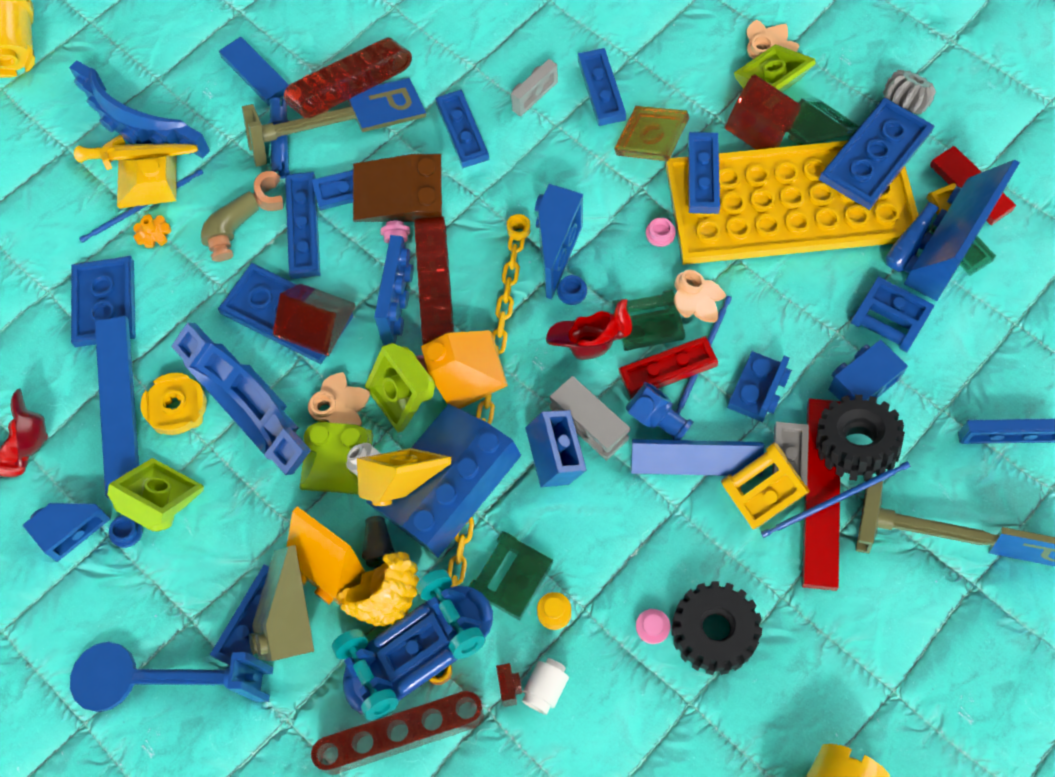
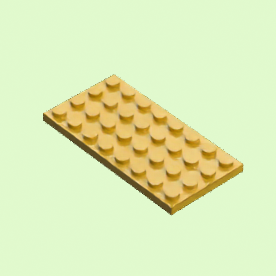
(781, 207)

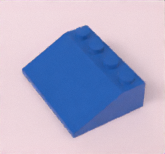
(957, 230)
(450, 498)

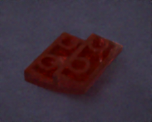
(762, 115)

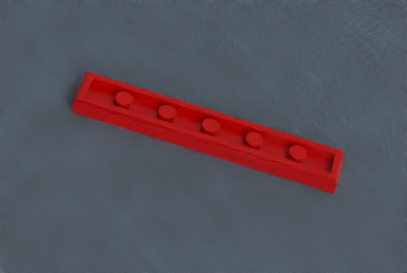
(822, 528)

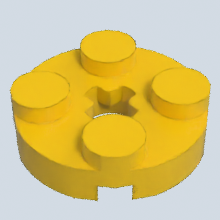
(185, 416)

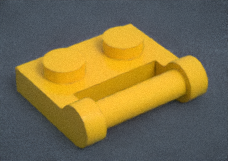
(772, 494)

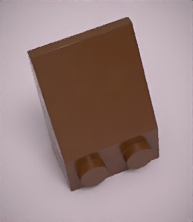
(397, 188)

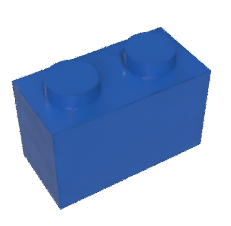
(869, 374)
(555, 448)

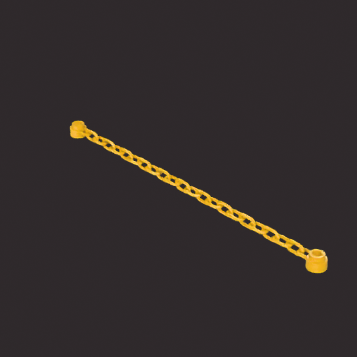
(515, 222)

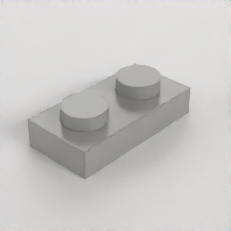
(534, 87)
(794, 442)

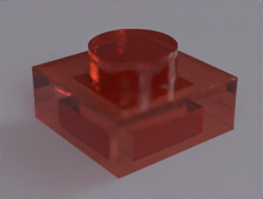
(509, 684)

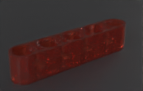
(347, 77)
(433, 278)
(381, 730)

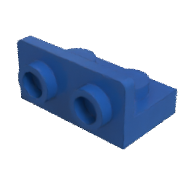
(758, 385)

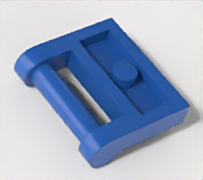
(896, 306)

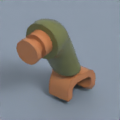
(221, 225)

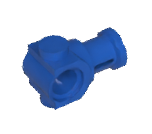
(654, 409)

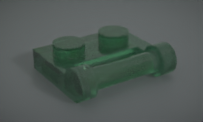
(655, 326)
(520, 580)

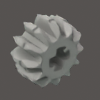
(909, 91)

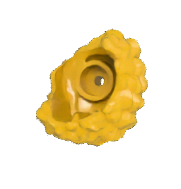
(383, 592)

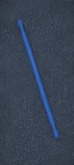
(133, 210)
(710, 339)
(835, 499)

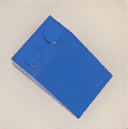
(559, 228)

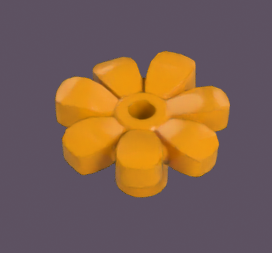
(151, 231)

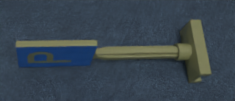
(372, 109)
(1006, 543)

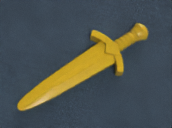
(119, 150)

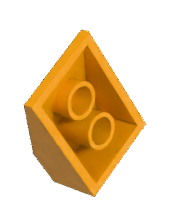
(323, 557)

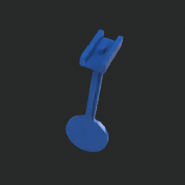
(108, 673)

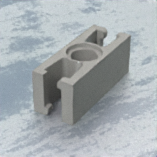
(591, 418)

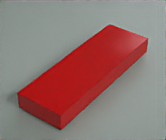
(957, 168)
(669, 366)

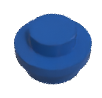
(572, 290)
(125, 532)

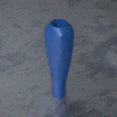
(910, 240)

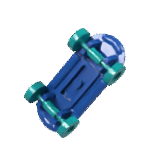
(415, 647)

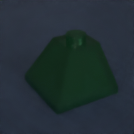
(819, 123)

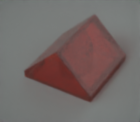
(311, 318)

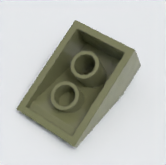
(281, 616)

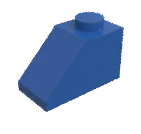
(64, 526)

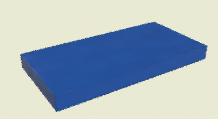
(876, 153)
(255, 304)

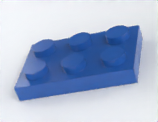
(392, 291)

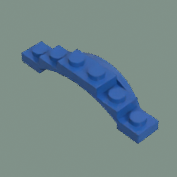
(130, 123)
(243, 397)

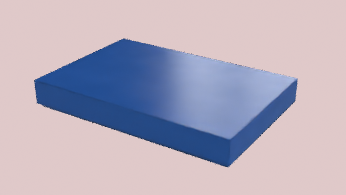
(101, 292)

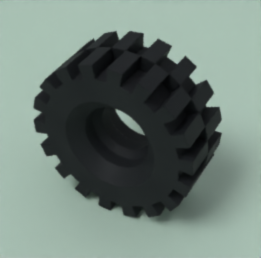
(863, 418)
(709, 653)

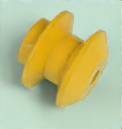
(554, 611)

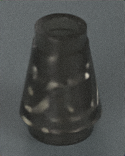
(376, 541)

